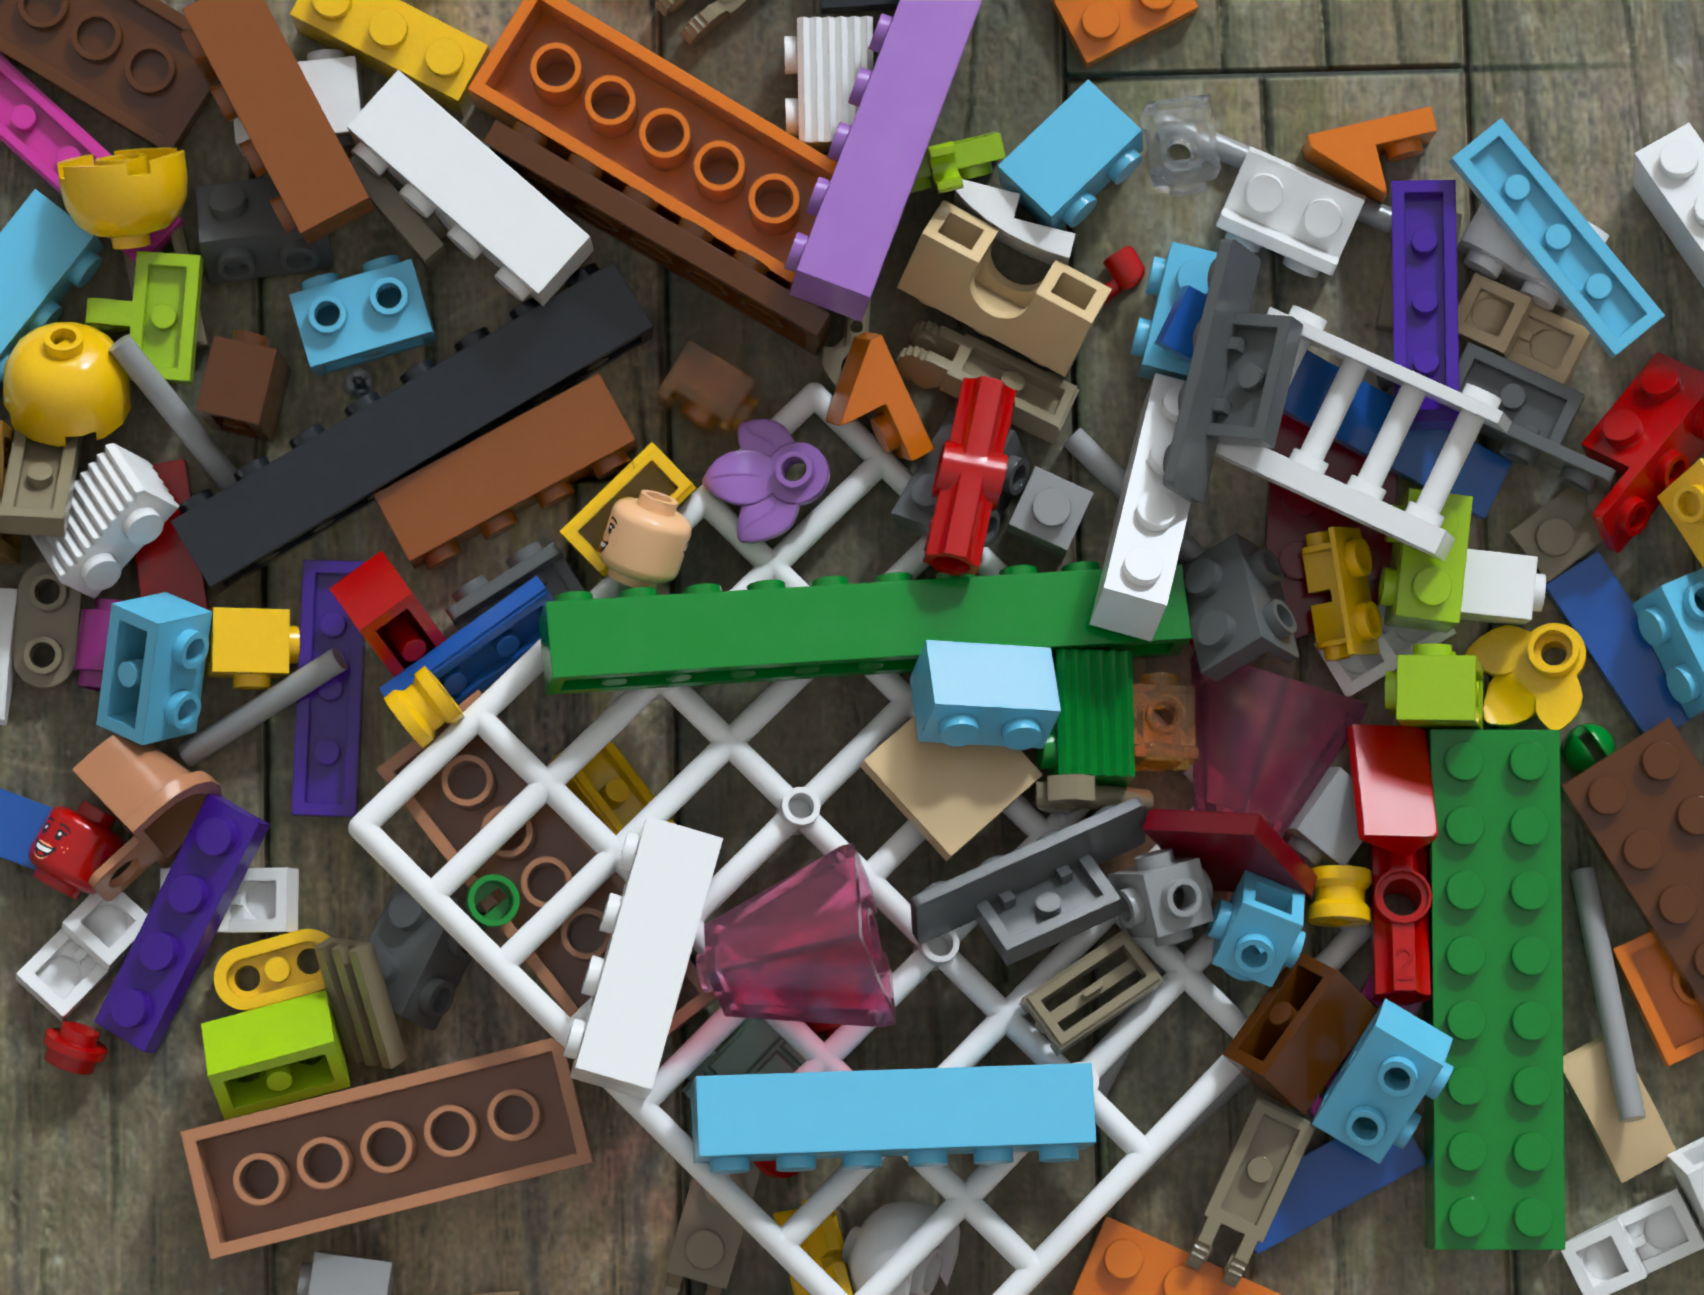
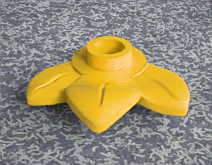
(1524, 682)

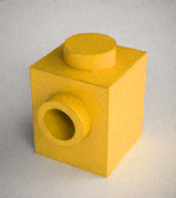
(251, 646)

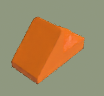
(1353, 150)
(874, 383)

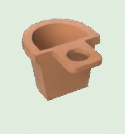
(149, 798)

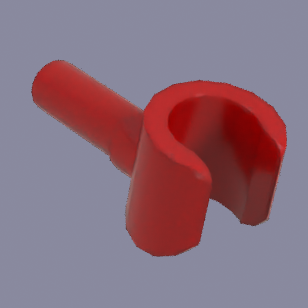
(1125, 270)

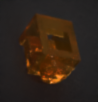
(709, 390)
(1160, 746)

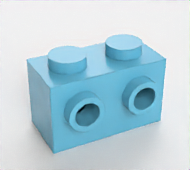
(1072, 158)
(1182, 267)
(362, 315)
(1674, 626)
(154, 668)
(984, 694)
(1384, 1082)

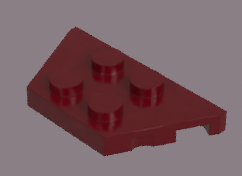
(1293, 516)

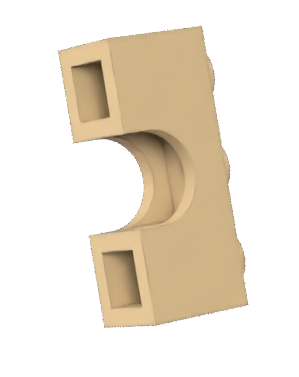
(957, 276)

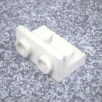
(1290, 213)

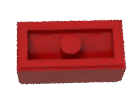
(1392, 787)

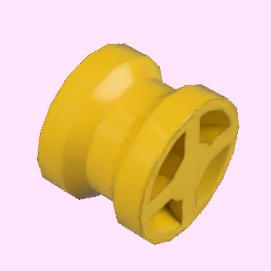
(423, 706)
(1340, 896)

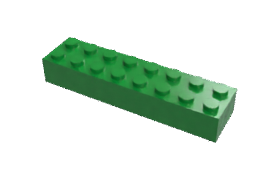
(1496, 992)

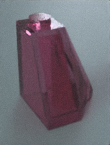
(1265, 741)
(803, 950)

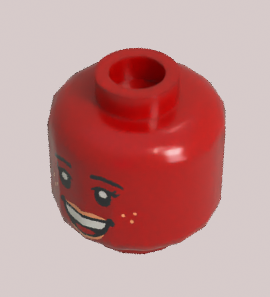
(73, 847)

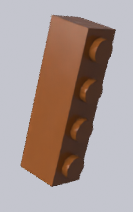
(279, 114)
(507, 472)

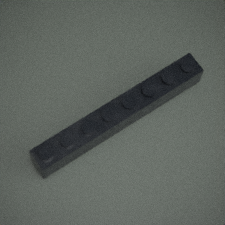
(394, 435)

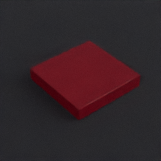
(1229, 846)

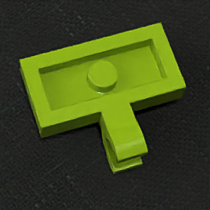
(958, 160)
(162, 312)

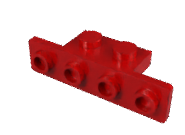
(1650, 440)

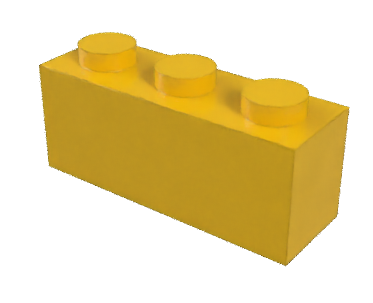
(401, 38)

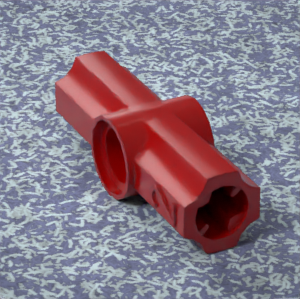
(969, 476)
(1400, 941)

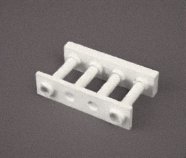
(1363, 494)

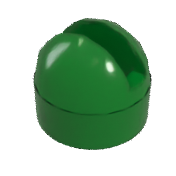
(1575, 752)
(499, 913)

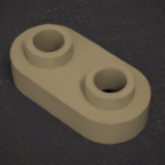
(45, 625)

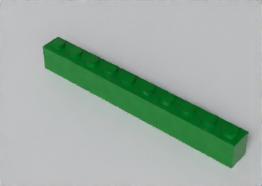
(825, 627)

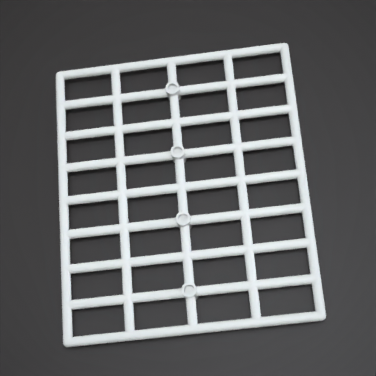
(796, 815)

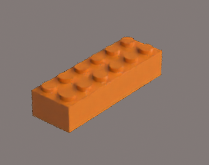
(652, 130)

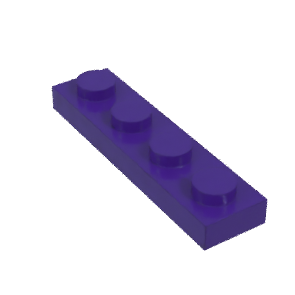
(1426, 290)
(332, 715)
(182, 923)

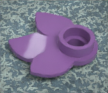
(758, 479)

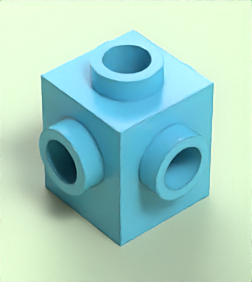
(1258, 929)

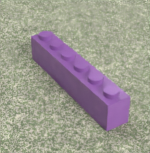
(879, 153)

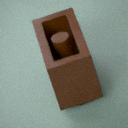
(244, 386)
(1300, 1032)

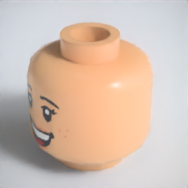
(645, 540)

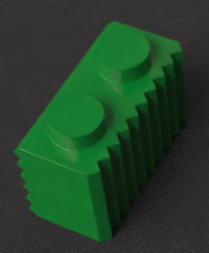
(1095, 717)

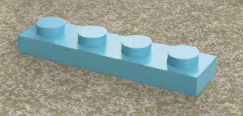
(1556, 238)

